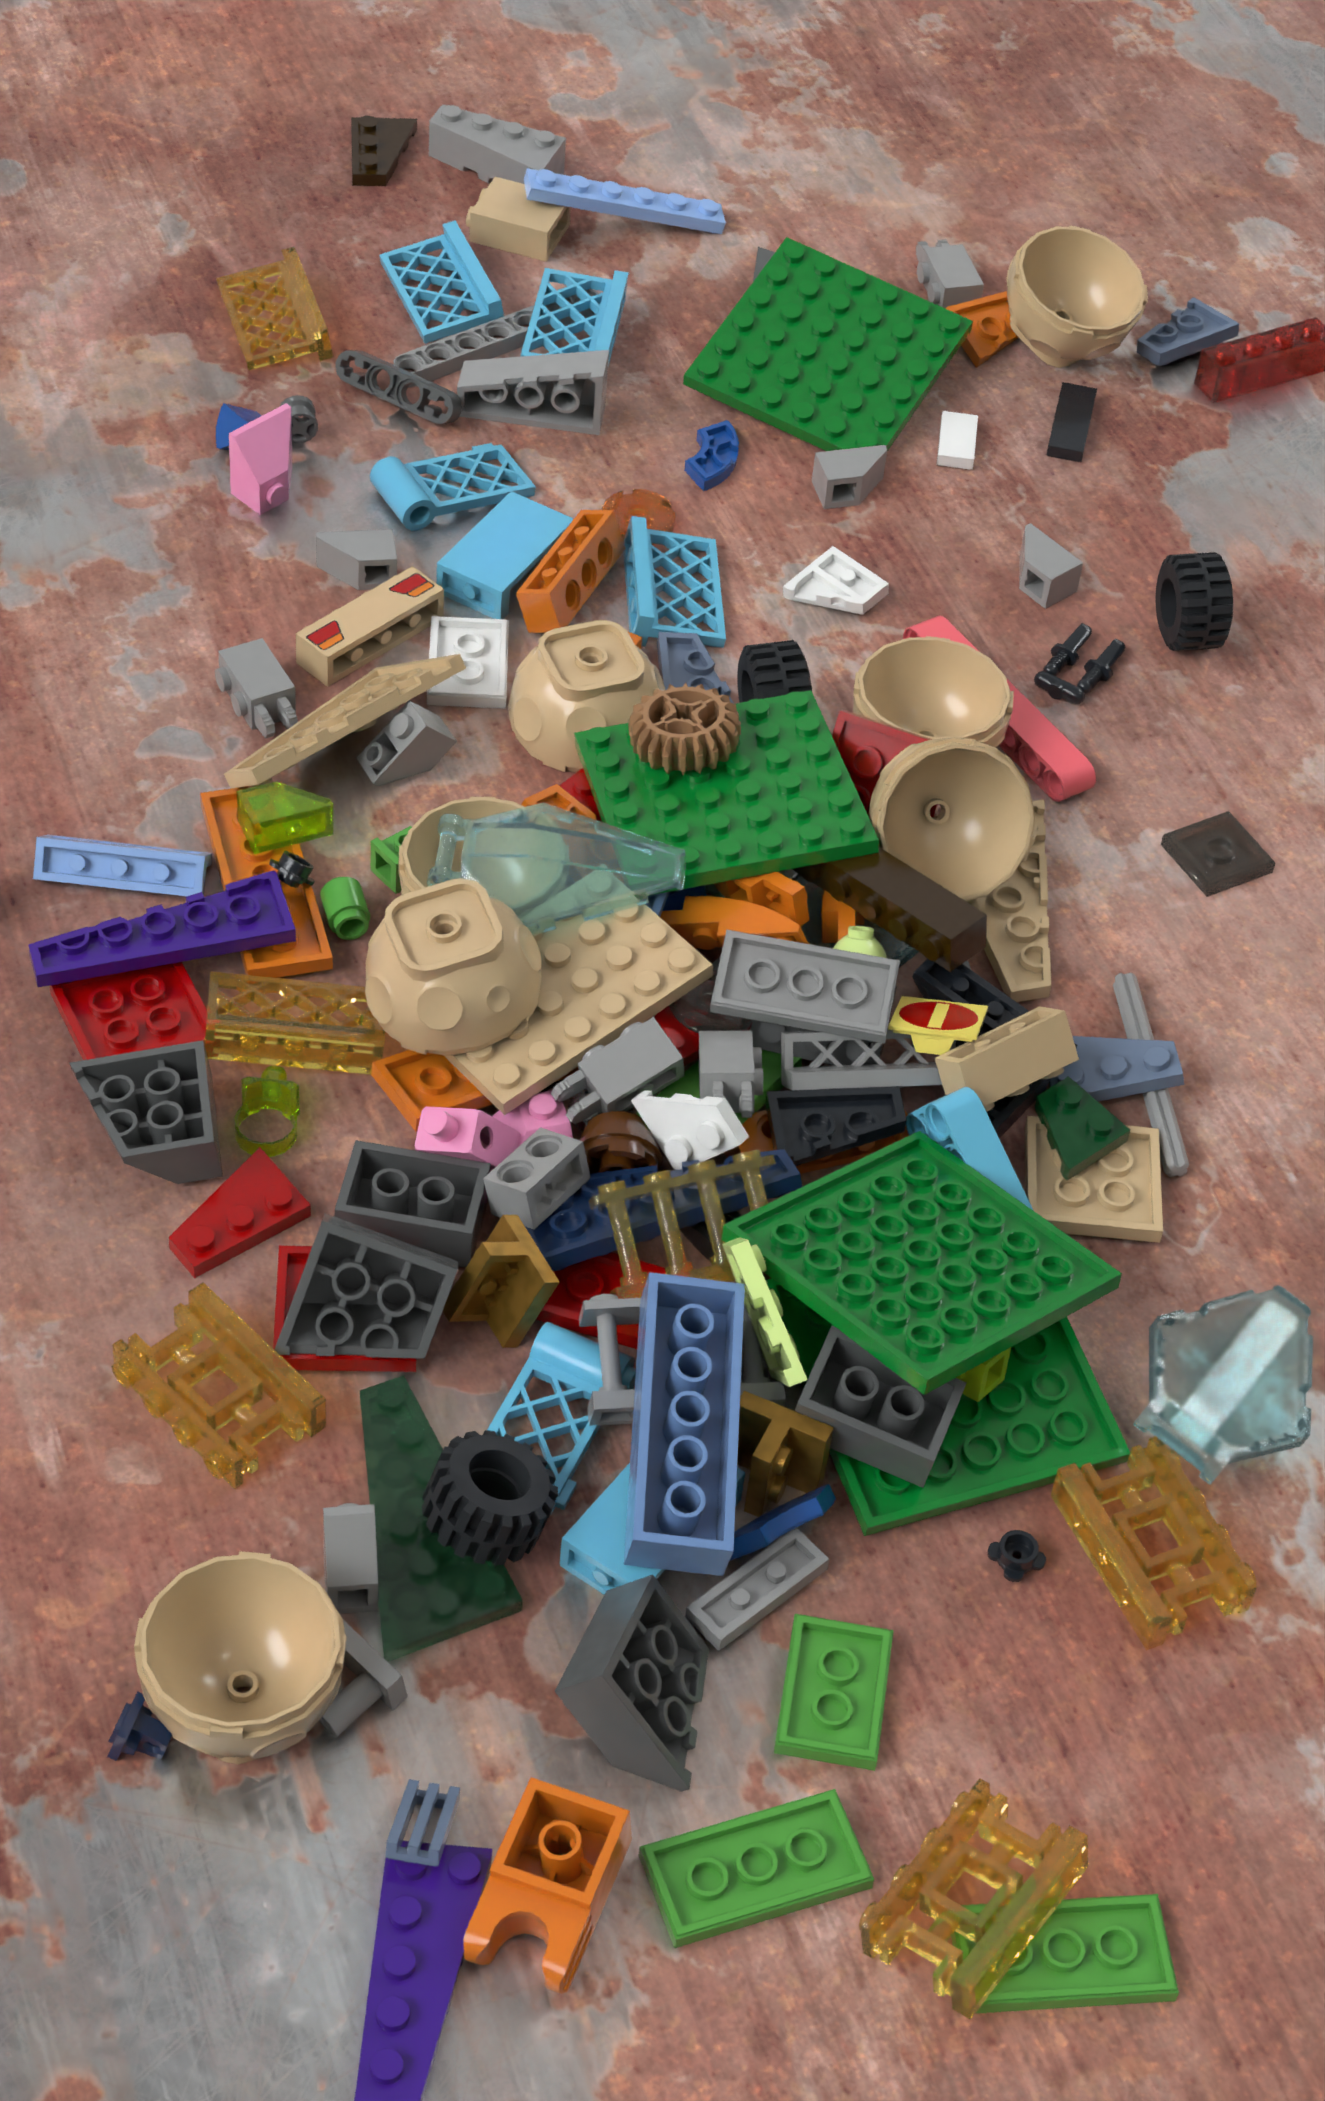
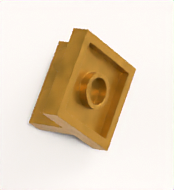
(503, 1283)
(779, 1451)

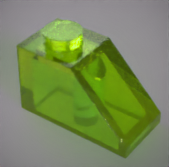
(282, 816)

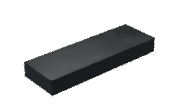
(1071, 422)

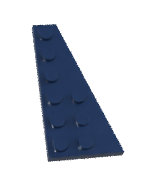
(578, 1234)

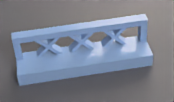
(120, 865)

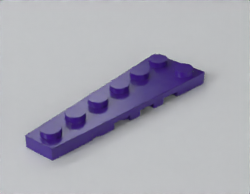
(241, 918)
(416, 1968)

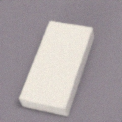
(957, 440)

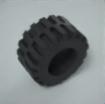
(1194, 601)
(772, 670)
(489, 1497)

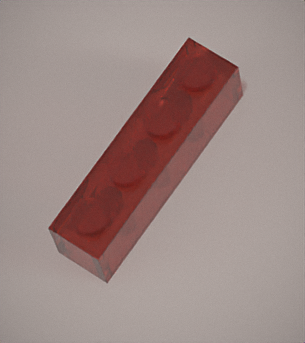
(1262, 360)

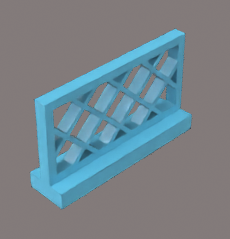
(466, 276)
(600, 327)
(644, 583)

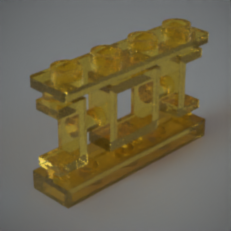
(245, 1360)
(1122, 1557)
(1005, 1922)

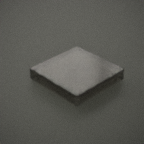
(1217, 853)

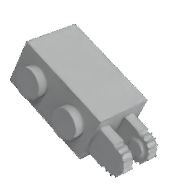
(947, 273)
(257, 686)
(730, 1068)
(621, 1070)

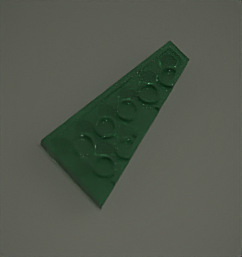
(422, 1585)

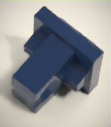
(138, 1732)

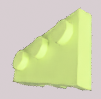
(765, 1312)

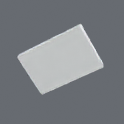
(485, 656)

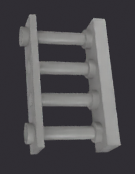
(613, 1401)

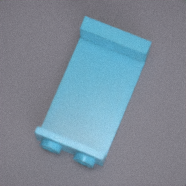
(499, 554)
(596, 1542)

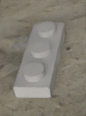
(756, 1588)

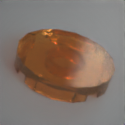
(642, 504)

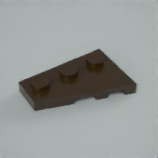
(377, 147)

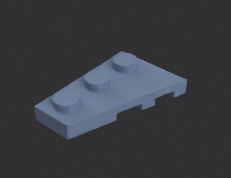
(1186, 333)
(686, 660)
(1122, 1066)

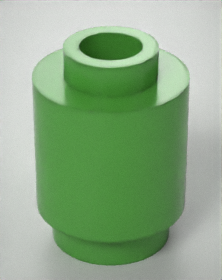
(345, 907)

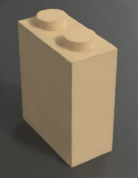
(513, 223)

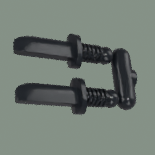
(1067, 654)

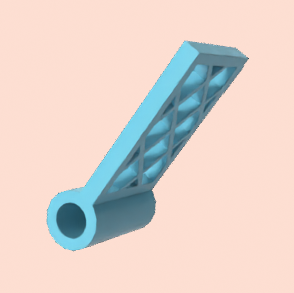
(415, 497)
(570, 1364)

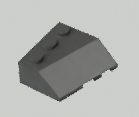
(157, 1109)
(366, 1295)
(638, 1682)

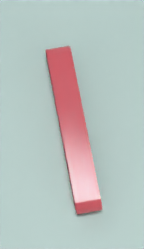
(1030, 736)

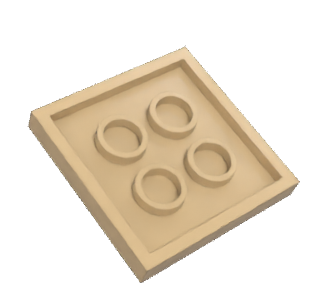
(1108, 1199)

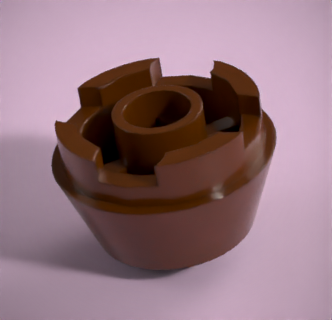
(619, 1142)

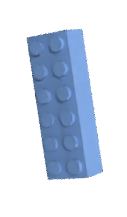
(685, 1425)

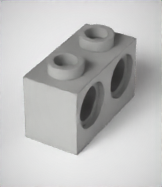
(537, 1177)

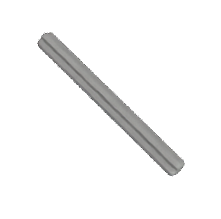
(1159, 1101)

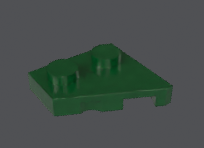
(1078, 1126)

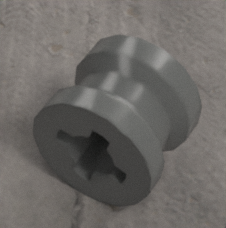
(306, 427)

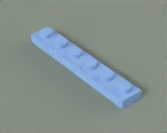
(624, 201)

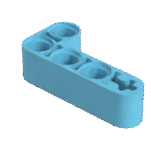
(965, 1130)

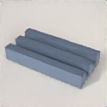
(428, 1800)

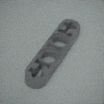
(397, 389)

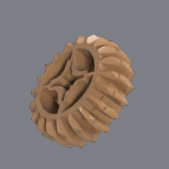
(684, 728)

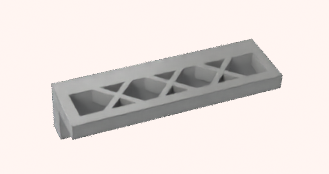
(857, 1074)

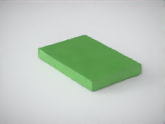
(834, 1692)

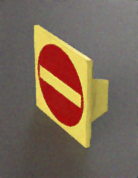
(937, 1023)

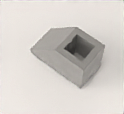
(847, 475)
(358, 557)
(1046, 568)
(406, 745)
(351, 1557)

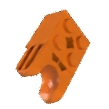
(546, 1892)

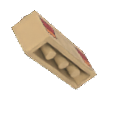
(369, 626)

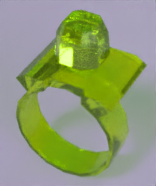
(268, 1092)

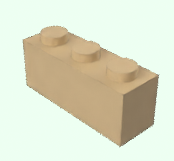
(1010, 1056)

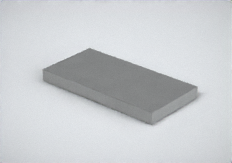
(805, 986)

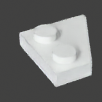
(837, 584)
(690, 1126)

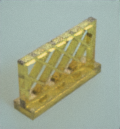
(298, 305)
(289, 1039)

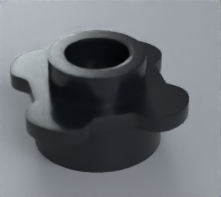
(293, 869)
(1021, 1544)

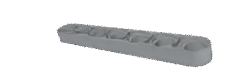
(479, 338)

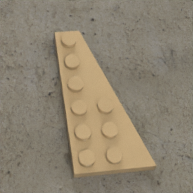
(347, 712)
(1020, 923)

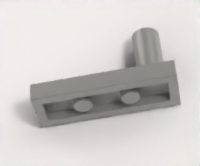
(373, 1681)

